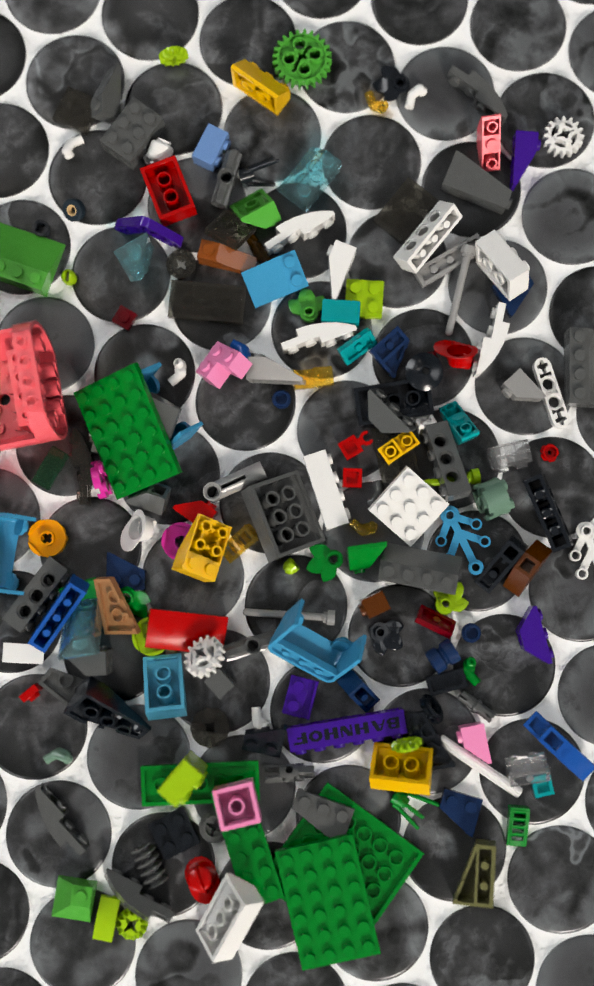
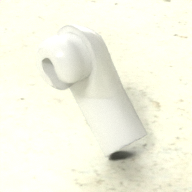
(70, 144)

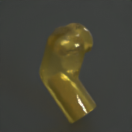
(376, 106)
(364, 529)

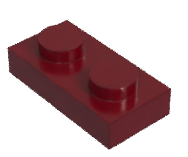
(435, 621)

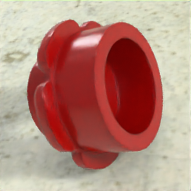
(544, 452)

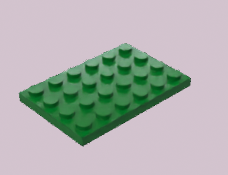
(127, 431)
(327, 901)

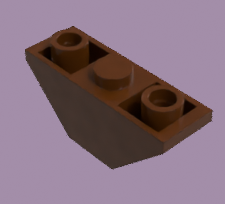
(527, 567)

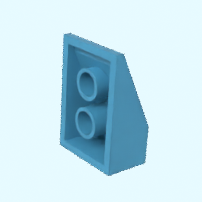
(275, 279)

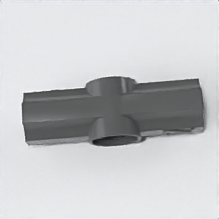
(229, 169)
(239, 648)

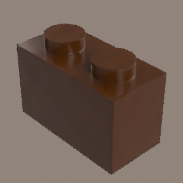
(373, 604)

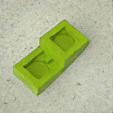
(106, 918)

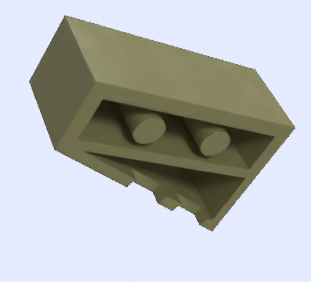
(478, 876)

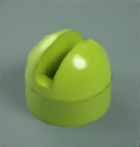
(72, 277)
(290, 566)

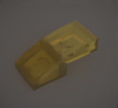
(315, 377)

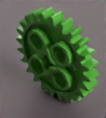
(316, 67)

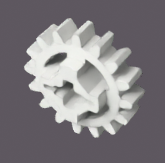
(561, 140)
(204, 657)

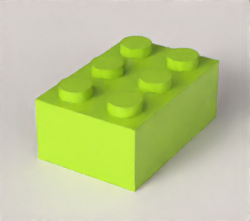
(184, 779)

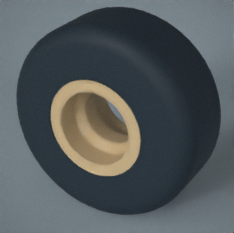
(79, 209)

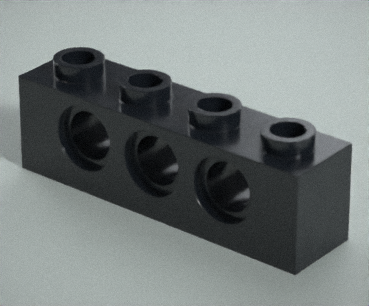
(548, 512)

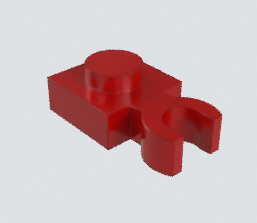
(352, 447)

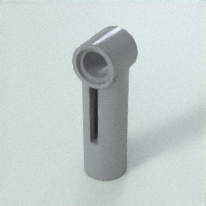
(254, 473)

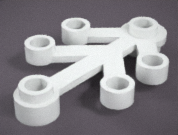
(583, 538)

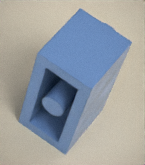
(211, 148)

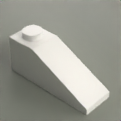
(340, 260)

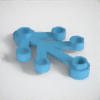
(461, 536)

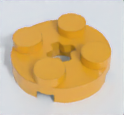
(36, 538)

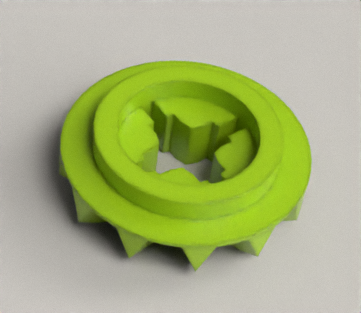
(173, 55)
(406, 744)
(130, 933)

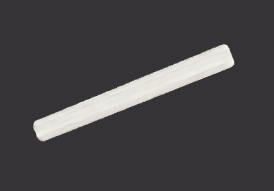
(480, 766)

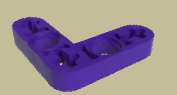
(143, 224)

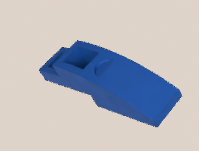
(559, 746)

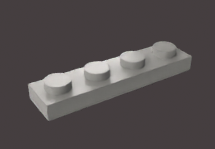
(443, 263)

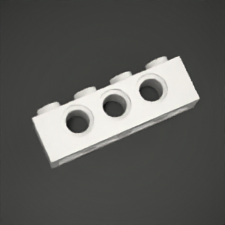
(428, 236)

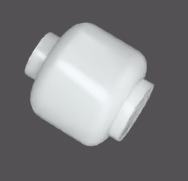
(159, 150)

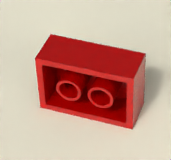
(168, 191)

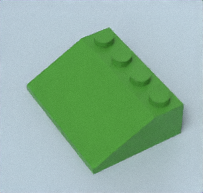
(28, 259)

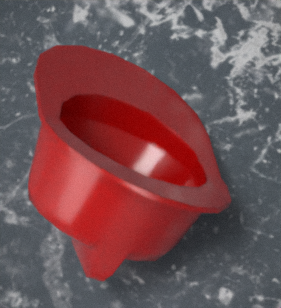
(457, 353)
(202, 879)

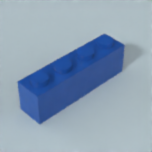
(58, 613)

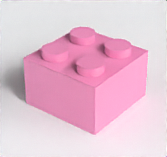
(237, 804)

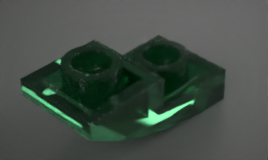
(50, 468)

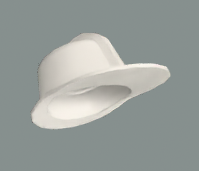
(136, 530)

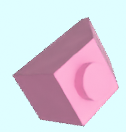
(474, 739)

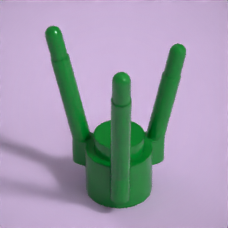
(401, 800)

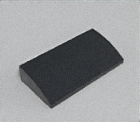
(410, 400)

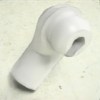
(418, 90)
(180, 371)
(258, 721)

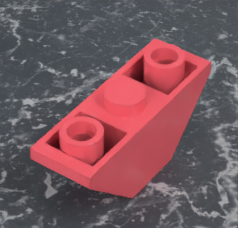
(489, 142)

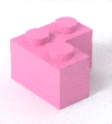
(221, 363)

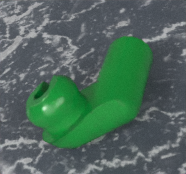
(469, 669)

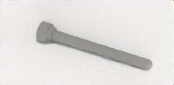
(468, 252)
(326, 617)

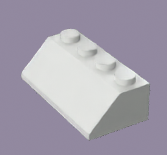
(228, 917)

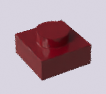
(124, 318)

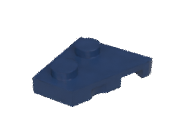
(391, 351)
(125, 572)
(461, 809)

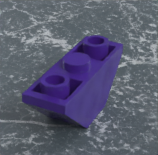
(533, 636)

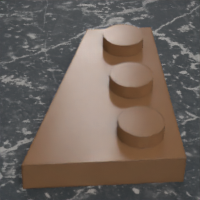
(113, 608)

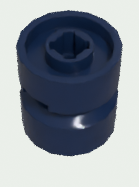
(442, 656)

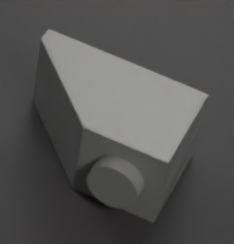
(521, 388)

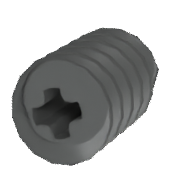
(150, 864)

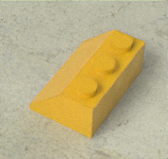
(260, 86)
(401, 771)

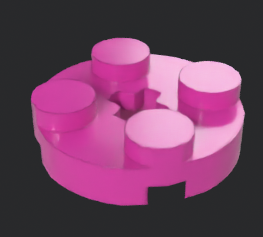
(100, 480)
(171, 534)

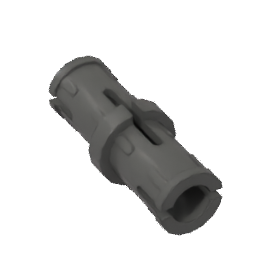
(476, 706)

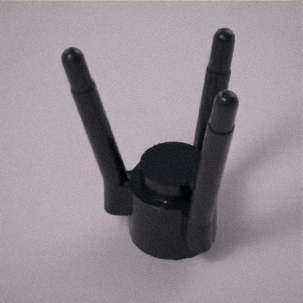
(247, 173)

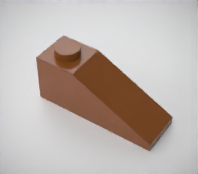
(224, 257)

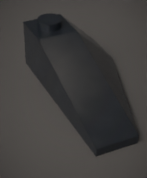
(102, 706)

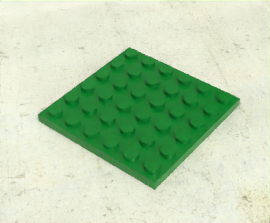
(382, 852)

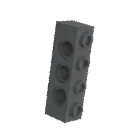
(442, 433)
(15, 615)

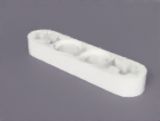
(553, 392)

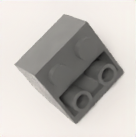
(95, 664)

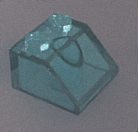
(135, 257)

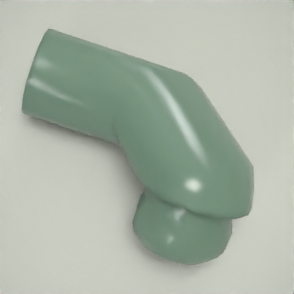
(60, 754)

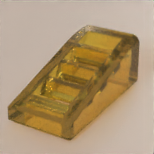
(251, 532)

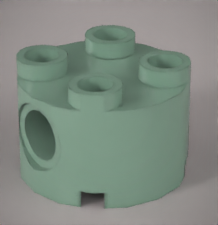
(492, 498)

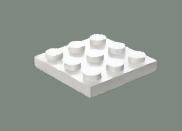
(408, 506)

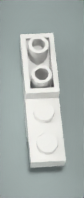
(305, 225)
(326, 333)
(490, 347)

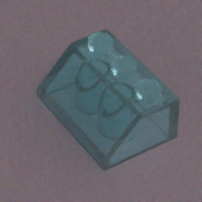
(310, 177)
(82, 631)

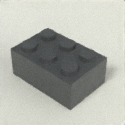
(132, 133)

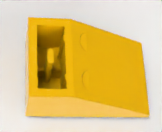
(202, 549)

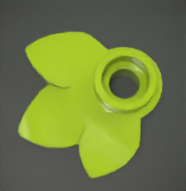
(455, 602)

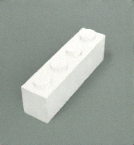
(326, 489)

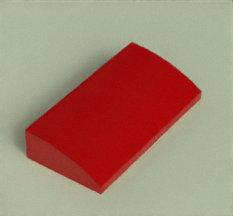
(179, 629)

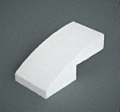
(21, 653)

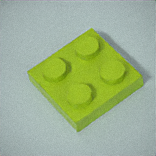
(369, 294)

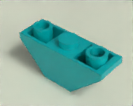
(459, 423)

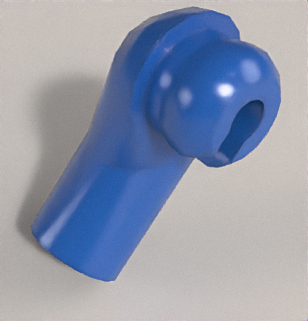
(242, 348)

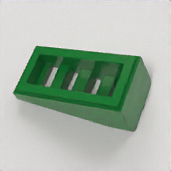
(519, 809)

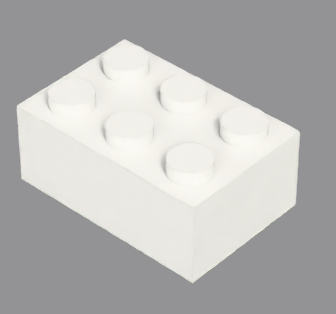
(502, 265)

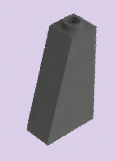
(475, 185)

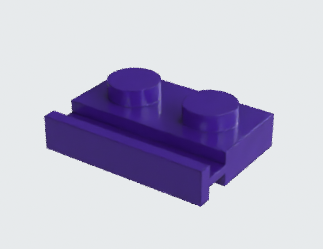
(300, 697)

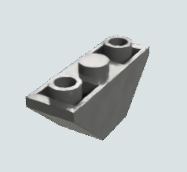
(387, 414)

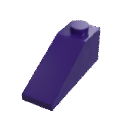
(524, 148)

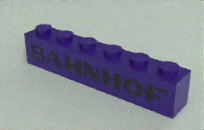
(346, 729)

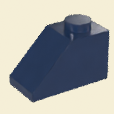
(358, 690)

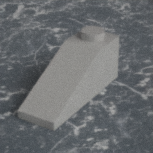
(269, 372)

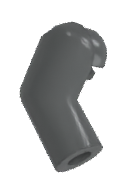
(378, 488)

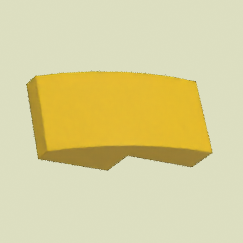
(398, 446)

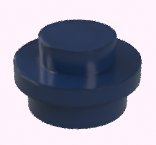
(281, 399)
(471, 632)

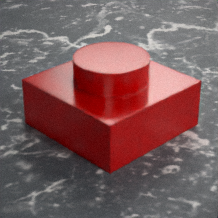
(352, 478)
(31, 693)

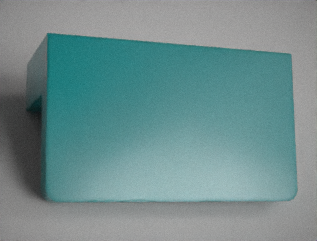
(341, 311)

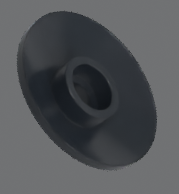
(422, 381)

